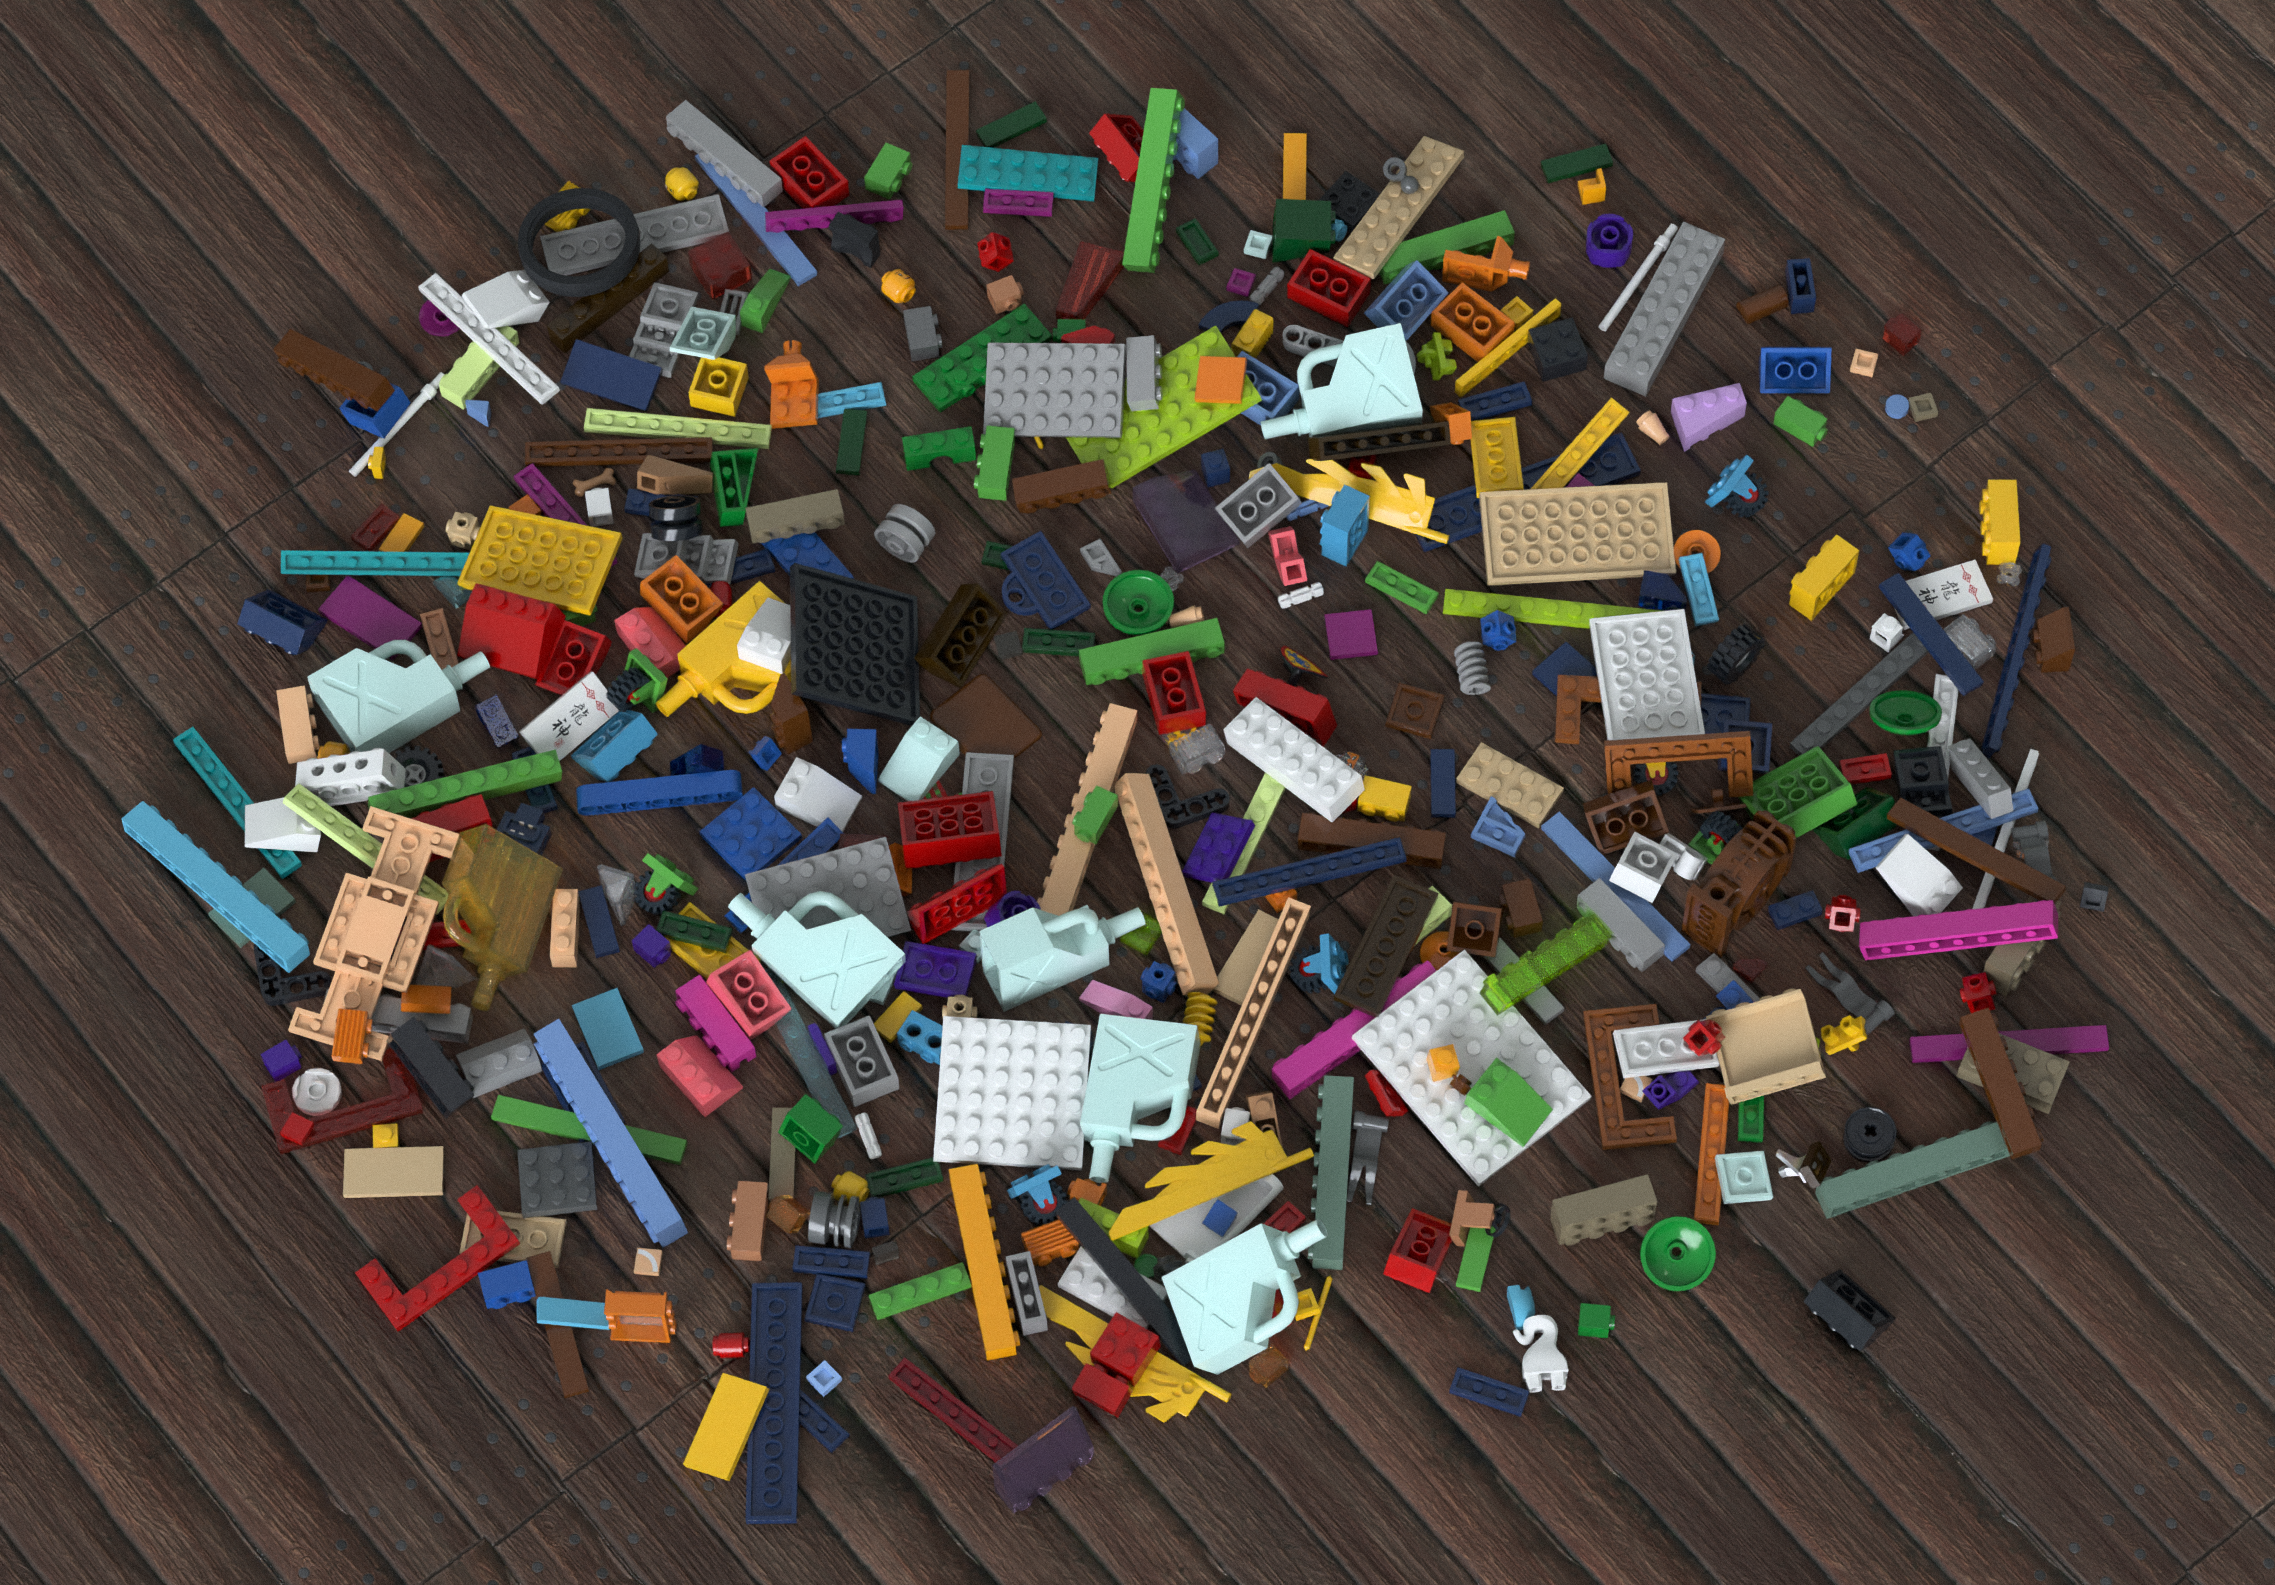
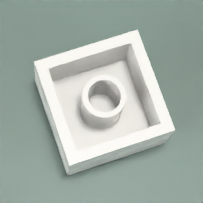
(1643, 867)

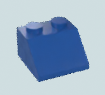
(862, 754)

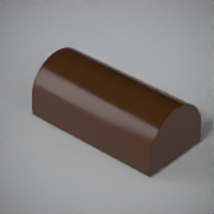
(1763, 304)

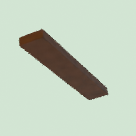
(560, 1337)

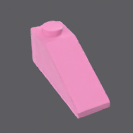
(1115, 1002)

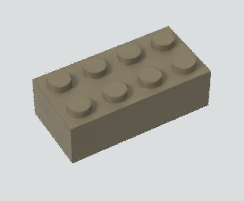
(2010, 960)
(2036, 1069)
(1603, 1210)

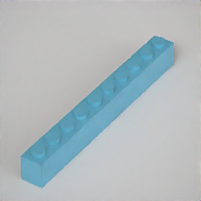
(216, 886)

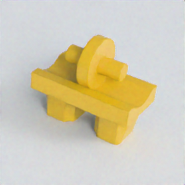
(1846, 1035)

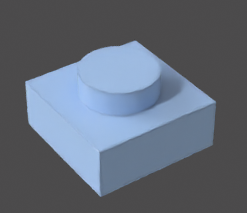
(824, 1378)

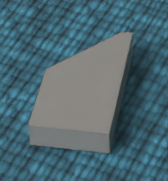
(1099, 558)

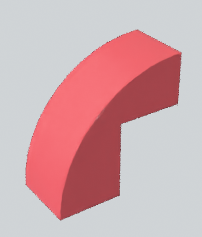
(1286, 556)

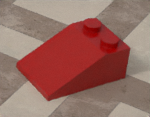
(572, 657)
(1419, 1250)

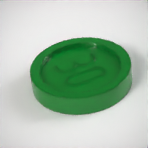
(1144, 1265)

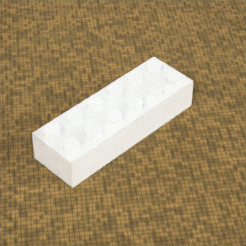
(1294, 759)

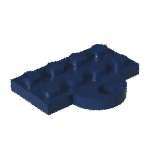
(1041, 582)

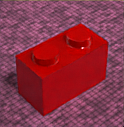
(1102, 1389)

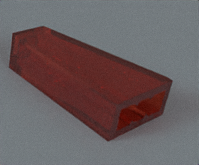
(1088, 280)

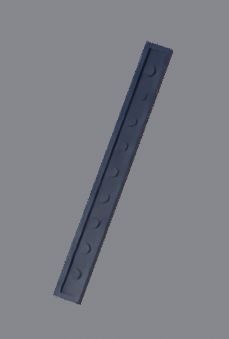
(2018, 643)

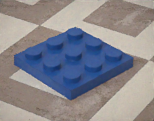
(750, 834)

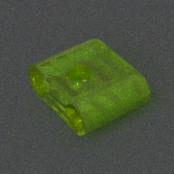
(1144, 937)

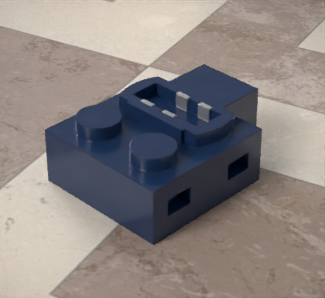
(526, 828)

